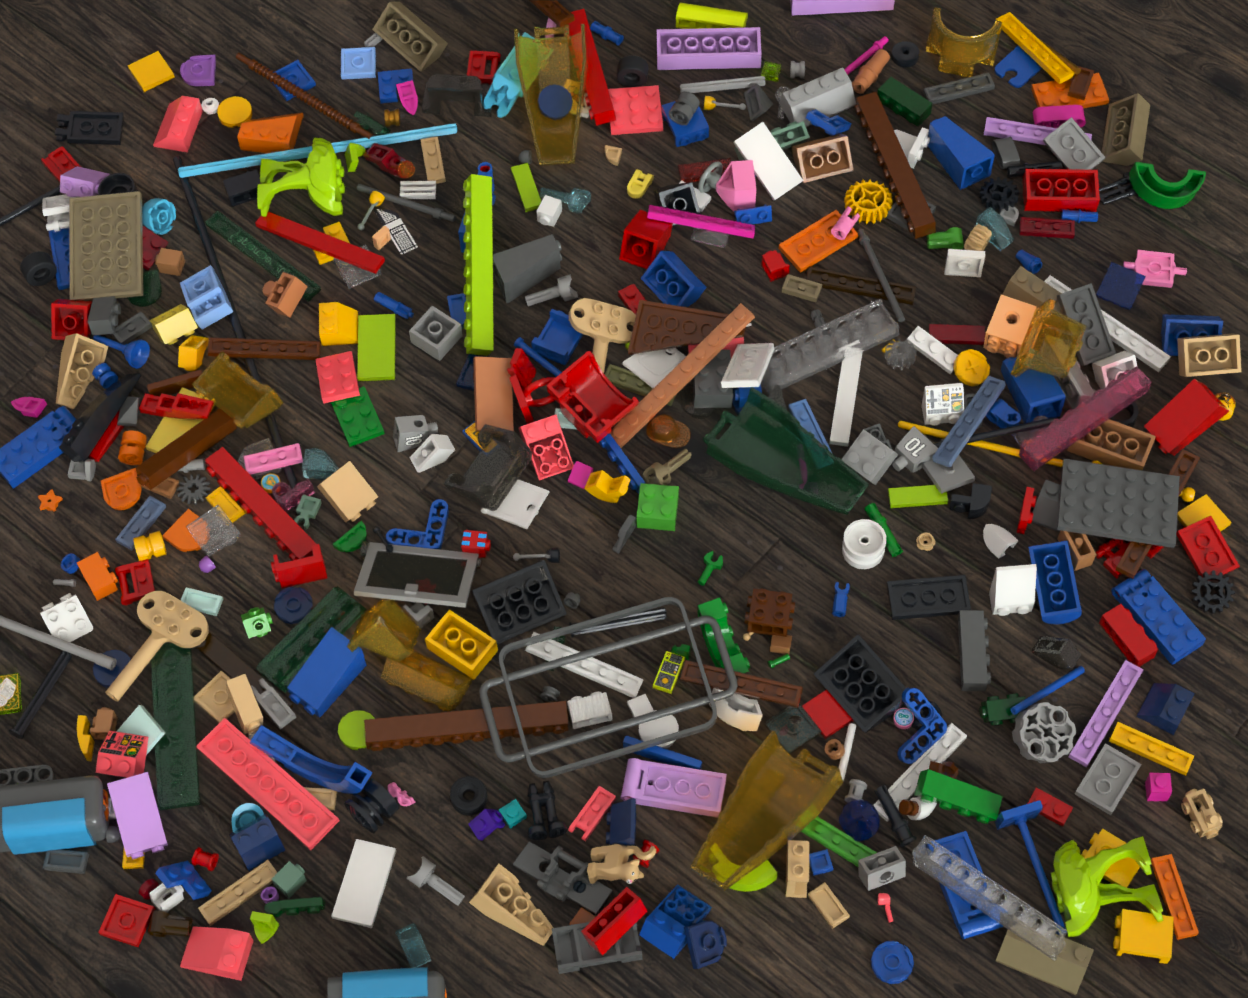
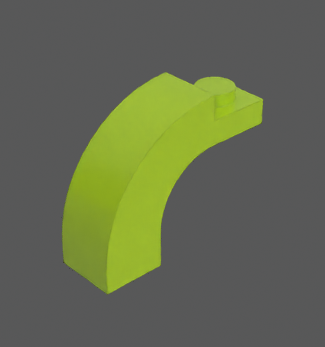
(757, 879)

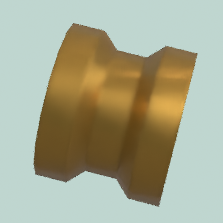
(392, 117)

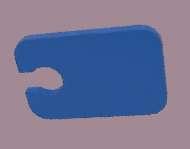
(1020, 63)

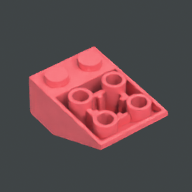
(548, 447)

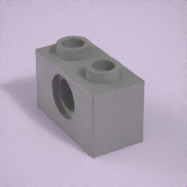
(882, 868)

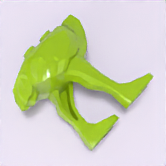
(318, 176)
(1079, 886)

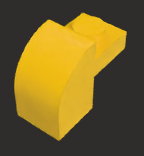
(605, 487)

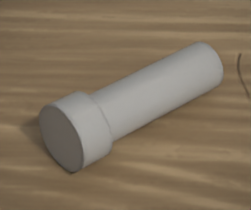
(72, 583)

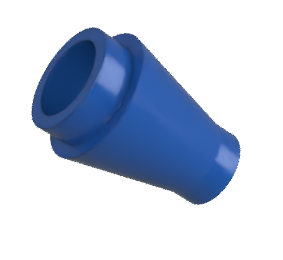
(1029, 261)

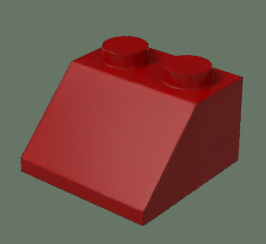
(70, 318)

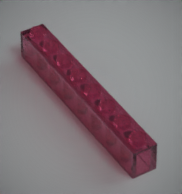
(1084, 418)

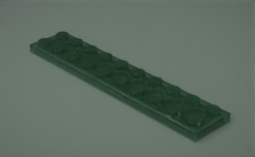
(175, 713)

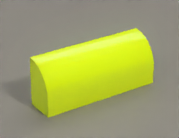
(700, 17)

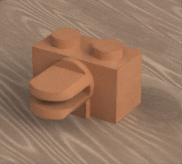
(284, 294)

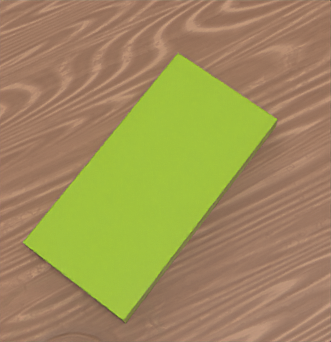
(376, 347)

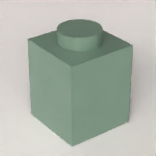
(289, 879)

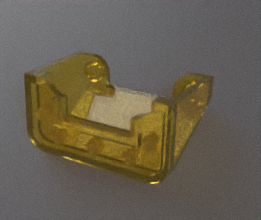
(236, 392)

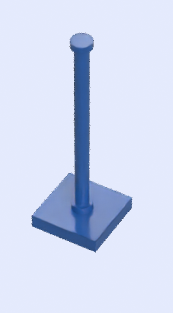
(1019, 817)

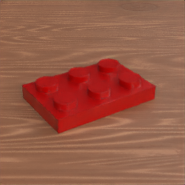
(1207, 547)

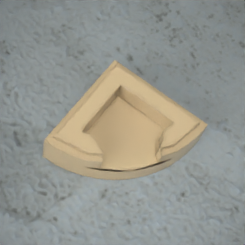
(613, 154)

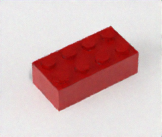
(1060, 190)

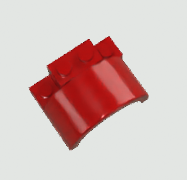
(589, 398)

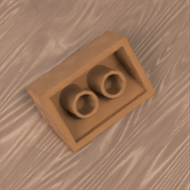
(823, 157)

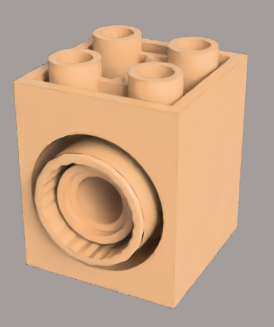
(1008, 326)

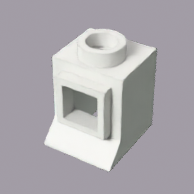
(161, 892)

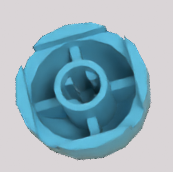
(158, 215)

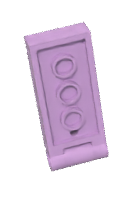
(674, 787)

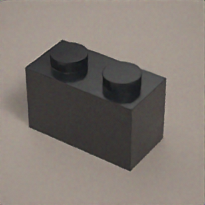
(242, 187)

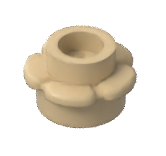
(928, 538)

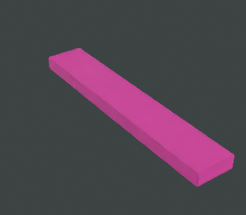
(701, 221)

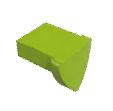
(351, 155)
(264, 925)

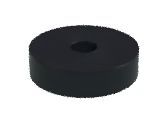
(905, 48)

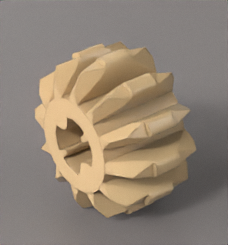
(978, 238)

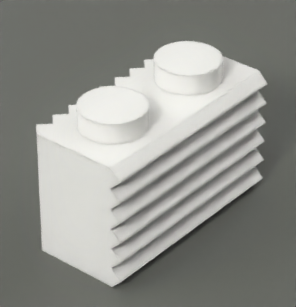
(589, 710)

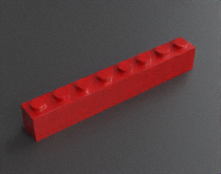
(596, 87)
(259, 504)

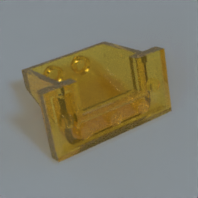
(1049, 343)
(386, 631)

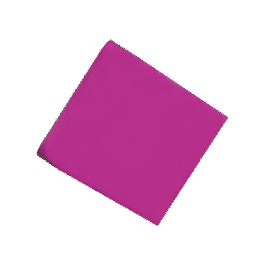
(580, 474)

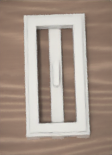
(418, 187)

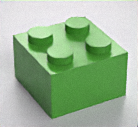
(657, 507)

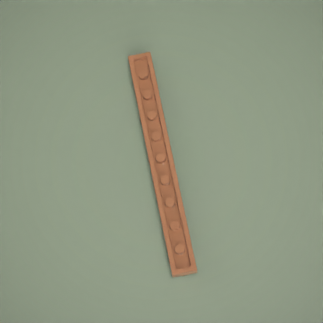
(681, 374)

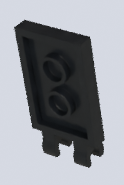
(90, 127)

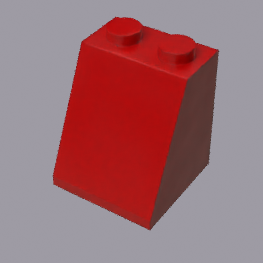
(644, 239)

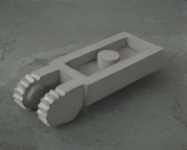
(273, 705)

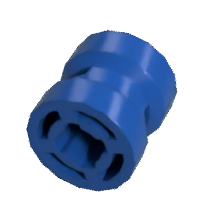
(104, 374)

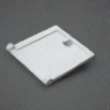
(653, 365)
(515, 505)

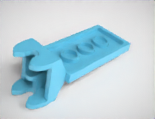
(505, 85)

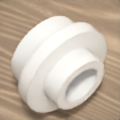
(210, 105)

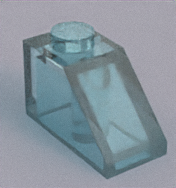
(1001, 234)
(318, 464)

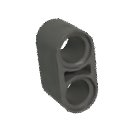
(1005, 152)

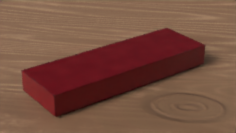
(1047, 227)
(958, 334)

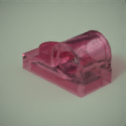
(292, 496)

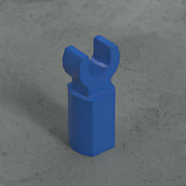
(840, 600)

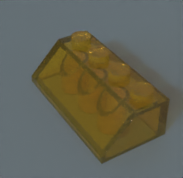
(427, 680)

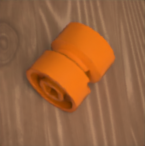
(132, 447)

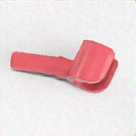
(884, 899)

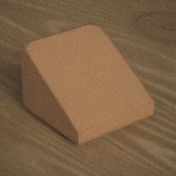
(781, 644)

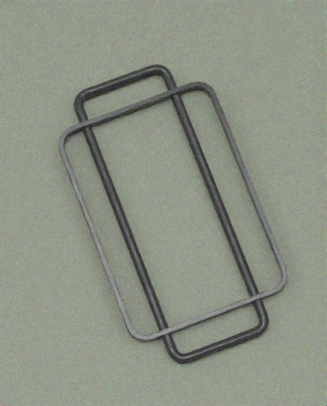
(506, 678)

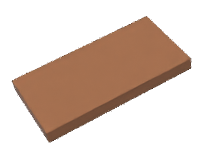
(493, 393)

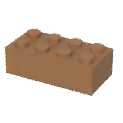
(1115, 445)

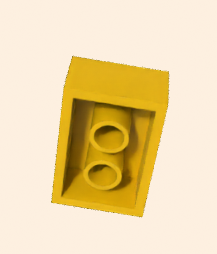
(461, 644)

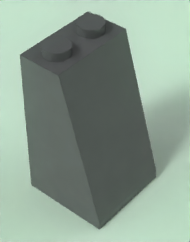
(526, 266)

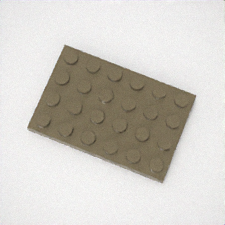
(106, 246)

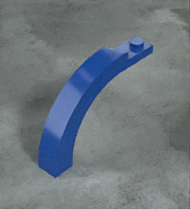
(326, 774)

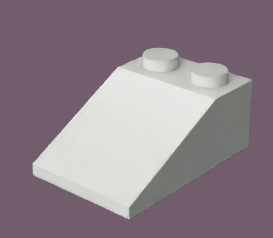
(1013, 589)

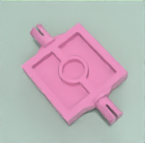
(1157, 268)

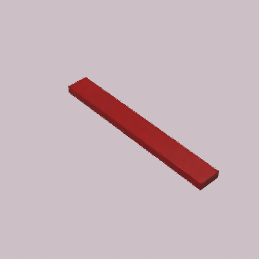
(321, 242)

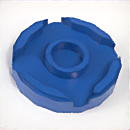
(892, 962)

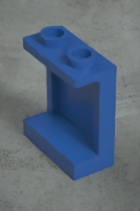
(695, 130)
(557, 338)

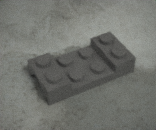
(575, 952)

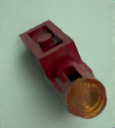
(389, 161)

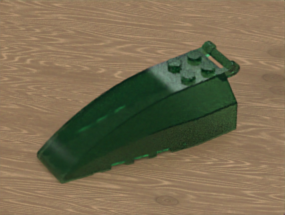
(782, 455)

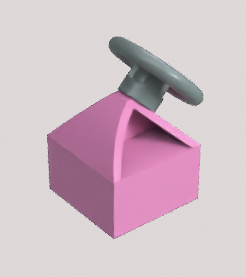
(735, 186)

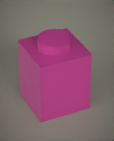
(1158, 787)

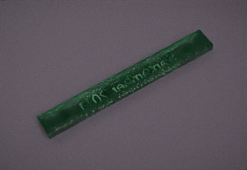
(258, 252)

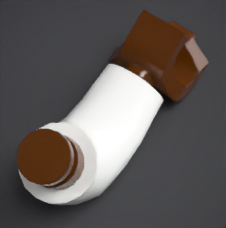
(917, 809)

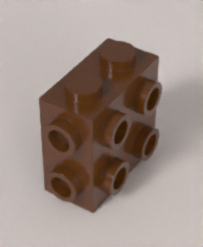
(769, 612)

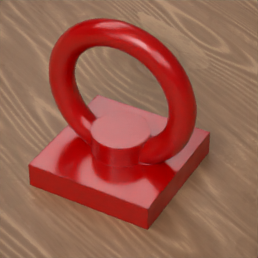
(525, 399)

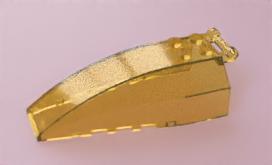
(548, 63)
(767, 808)

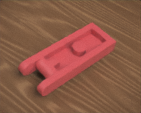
(593, 812)

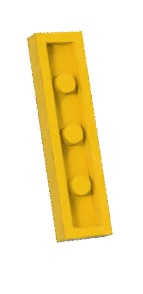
(1151, 748)

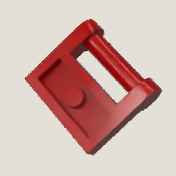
(477, 65)
(141, 578)

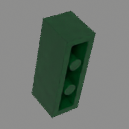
(904, 101)

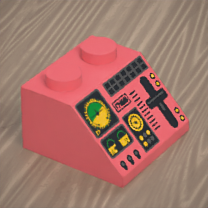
(122, 754)

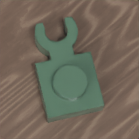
(307, 508)

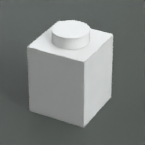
(549, 211)

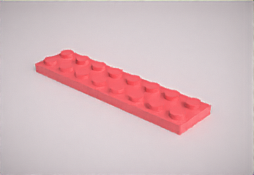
(268, 784)

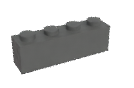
(973, 650)

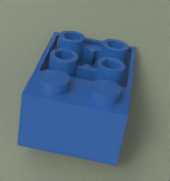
(667, 921)

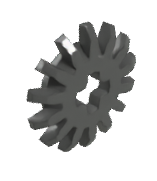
(199, 493)

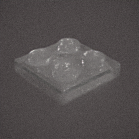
(352, 274)

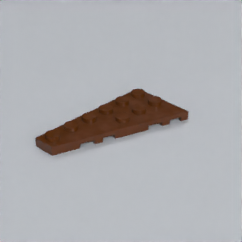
(671, 326)

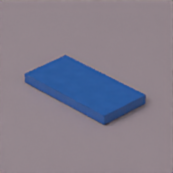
(61, 256)

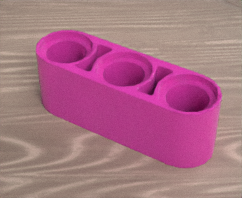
(1057, 115)

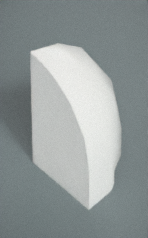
(998, 539)

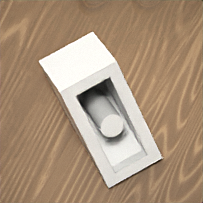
(432, 452)

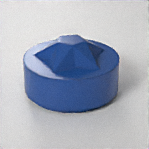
(69, 563)

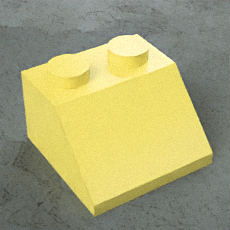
(174, 324)

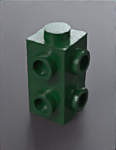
(997, 710)

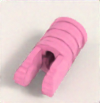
(844, 224)

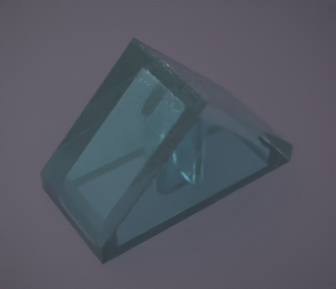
(413, 945)

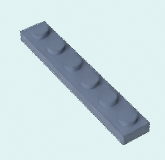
(969, 421)

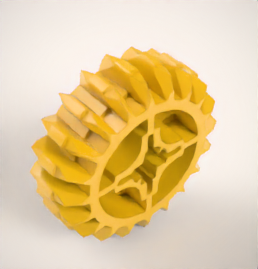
(869, 194)

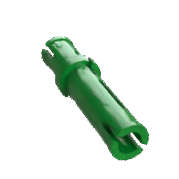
(891, 543)

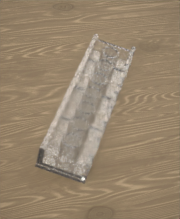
(825, 350)
(988, 899)

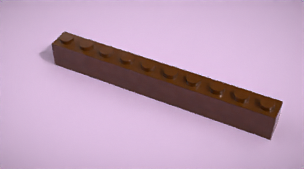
(895, 165)
(464, 725)

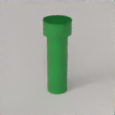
(772, 663)

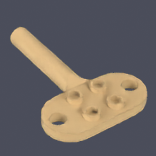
(602, 323)
(169, 622)

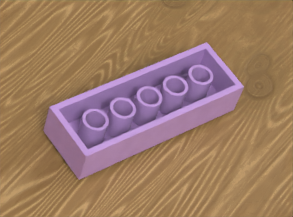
(810, 7)
(708, 48)

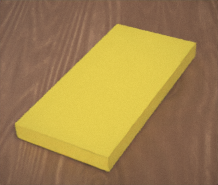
(172, 428)

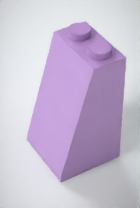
(137, 815)

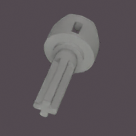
(563, 288)
(426, 875)

